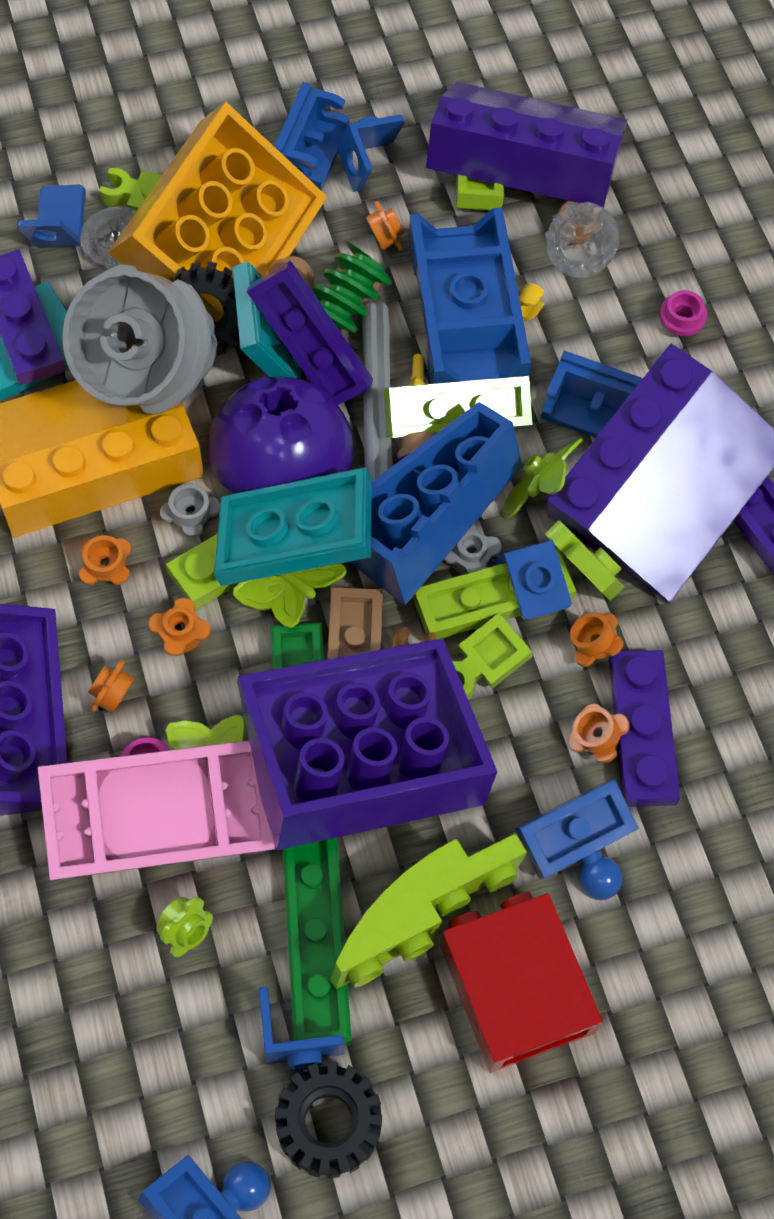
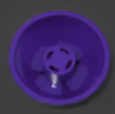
(278, 435)

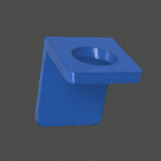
(366, 134)
(58, 217)
(536, 579)
(296, 1053)

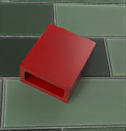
(519, 980)

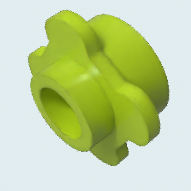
(184, 924)

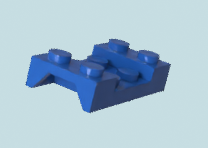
(469, 300)

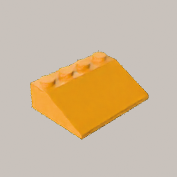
(220, 203)
(81, 455)

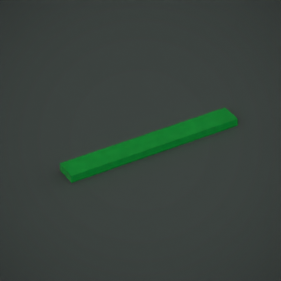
(312, 892)

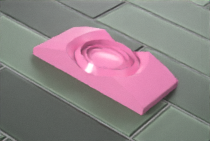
(152, 810)

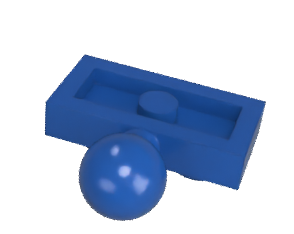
(578, 833)
(189, 1194)

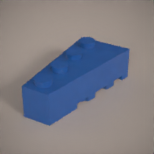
(436, 497)

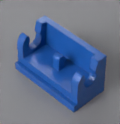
(313, 133)
(586, 394)

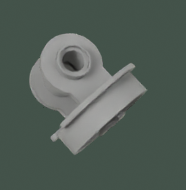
(138, 339)

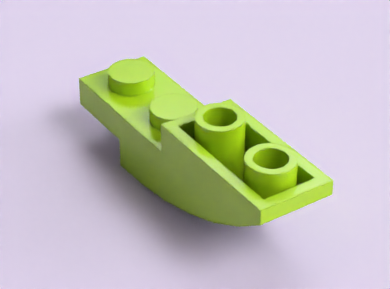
(406, 912)

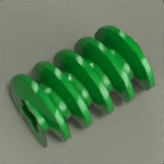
(350, 287)

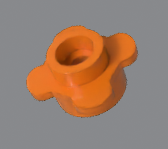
(385, 227)
(100, 548)
(595, 637)
(181, 641)
(110, 687)
(584, 729)

